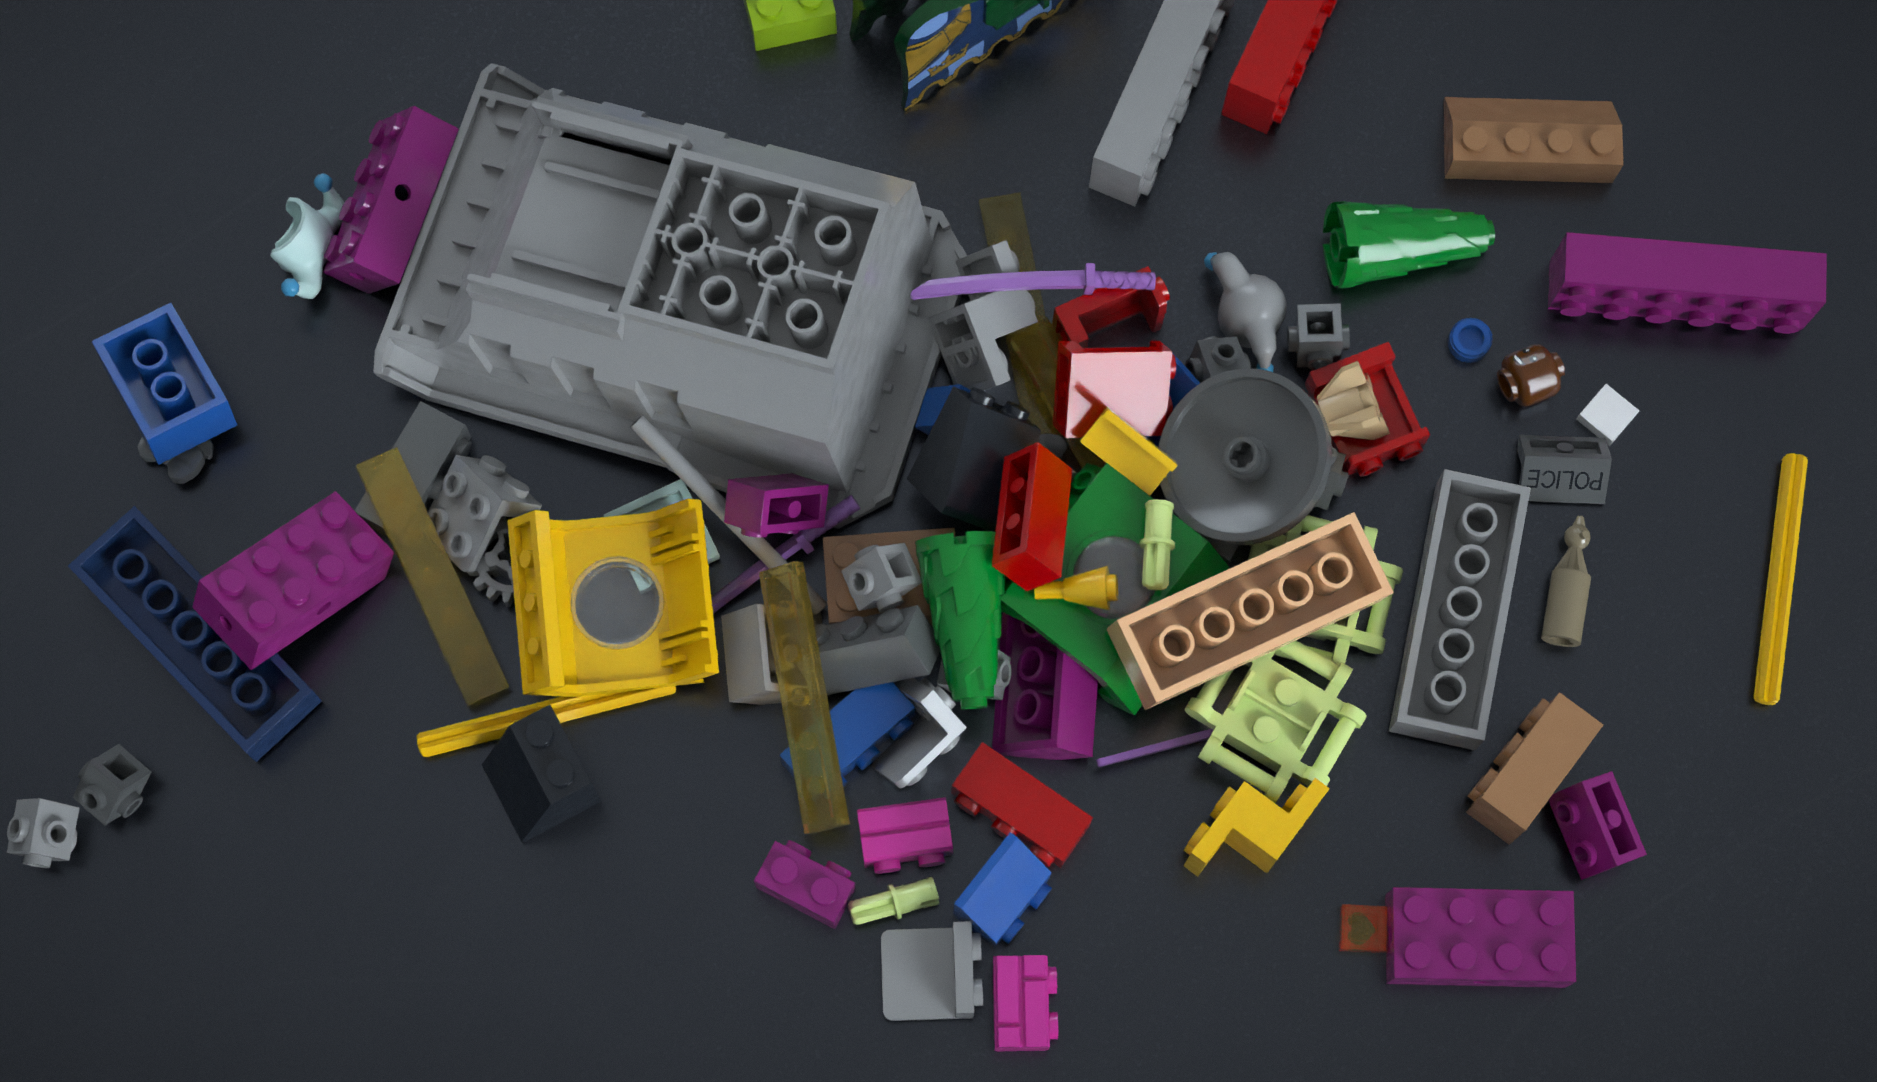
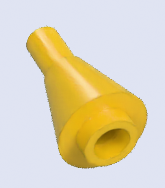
(1090, 588)

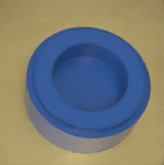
(1469, 340)

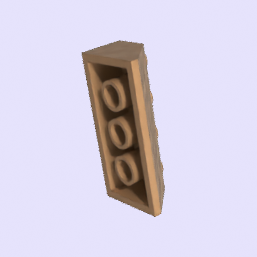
(1532, 140)

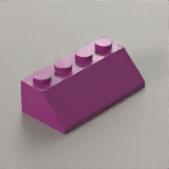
(1048, 701)

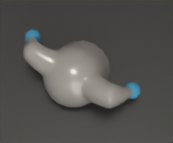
(1249, 307)

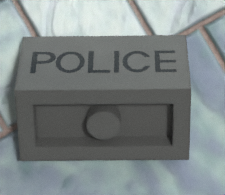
(1564, 468)

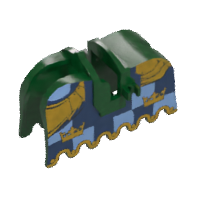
(948, 35)

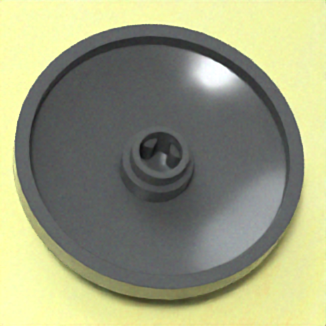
(1246, 456)

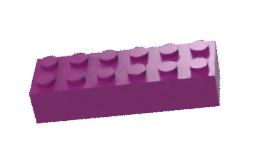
(1686, 282)

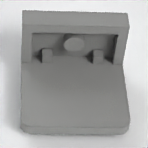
(472, 504)
(931, 735)
(930, 973)

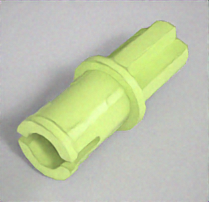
(1157, 544)
(894, 901)

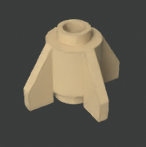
(1351, 405)

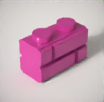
(905, 834)
(1022, 1003)

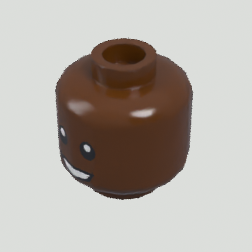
(1530, 375)

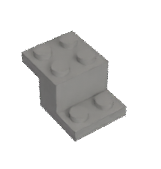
(970, 330)

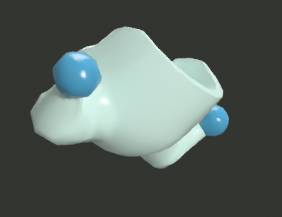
(307, 239)

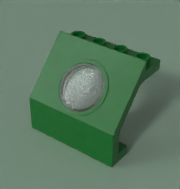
(1103, 531)

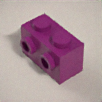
(775, 504)
(1596, 825)
(805, 884)

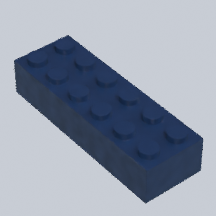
(153, 597)

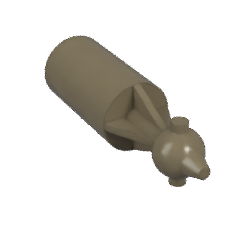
(1568, 591)

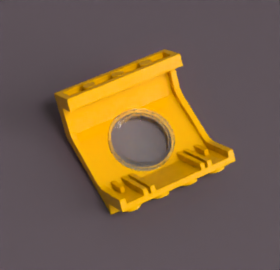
(586, 620)

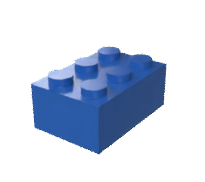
(164, 383)

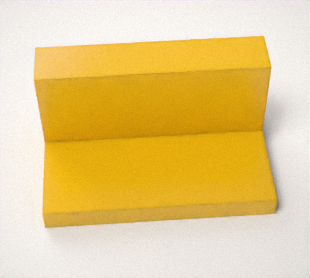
(1128, 451)

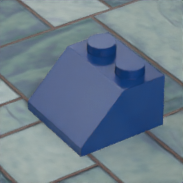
(1003, 891)

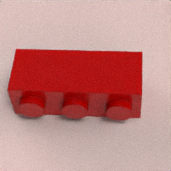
(1032, 517)
(1020, 806)

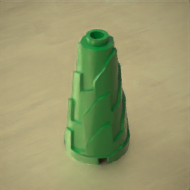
(1391, 239)
(964, 610)

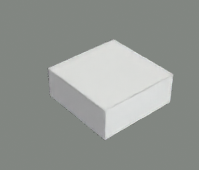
(1607, 414)

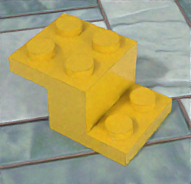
(1253, 825)

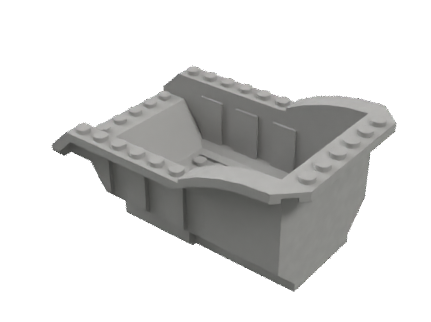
(676, 276)

